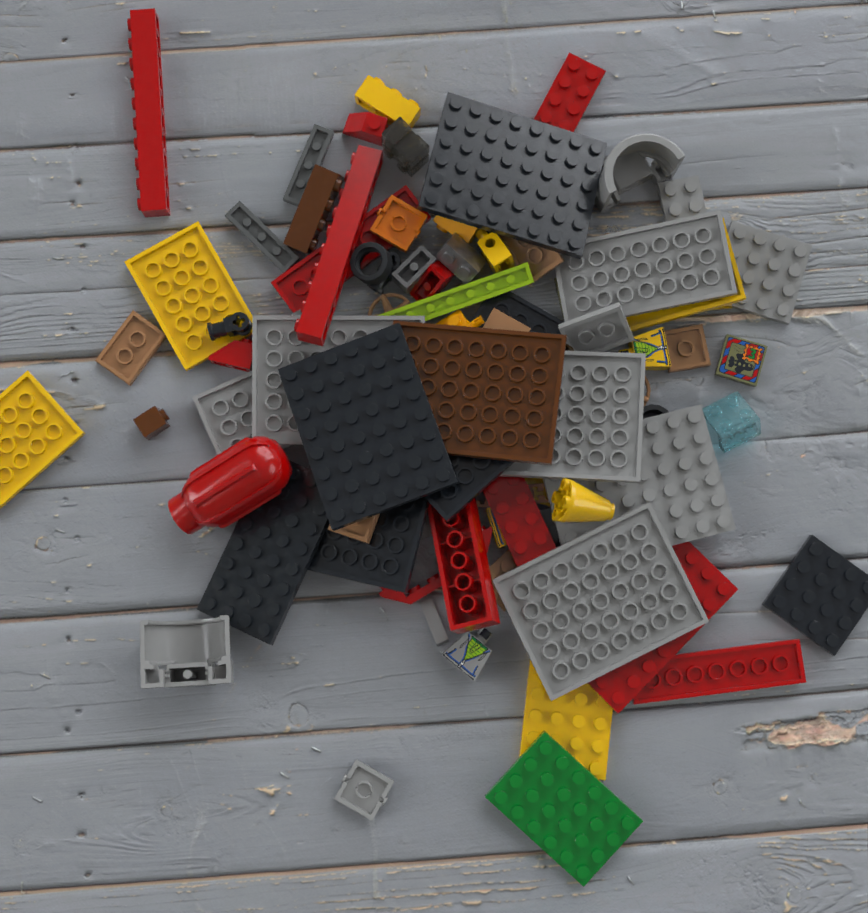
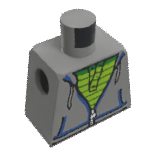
(470, 653)

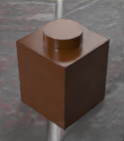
(152, 422)

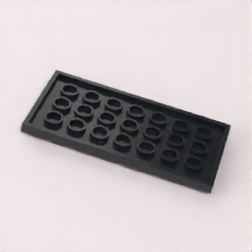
(268, 559)

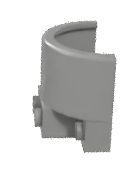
(628, 167)
(187, 650)

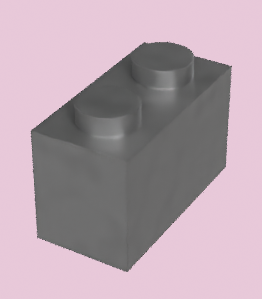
(460, 258)
(412, 269)

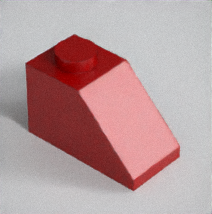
(366, 127)
(432, 281)
(234, 355)

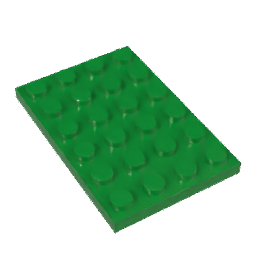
(563, 808)

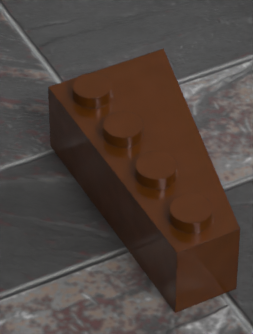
(313, 209)

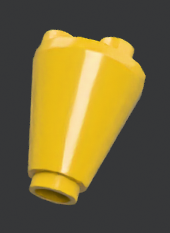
(579, 504)

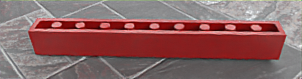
(150, 113)
(339, 246)

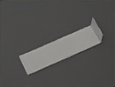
(434, 621)

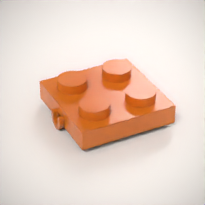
(398, 223)

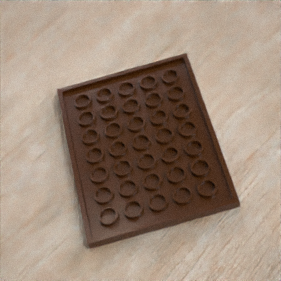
(491, 388)

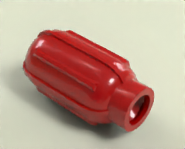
(231, 485)

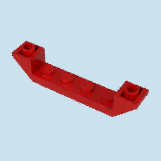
(433, 582)

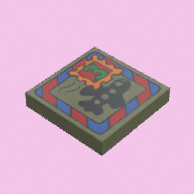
(741, 360)

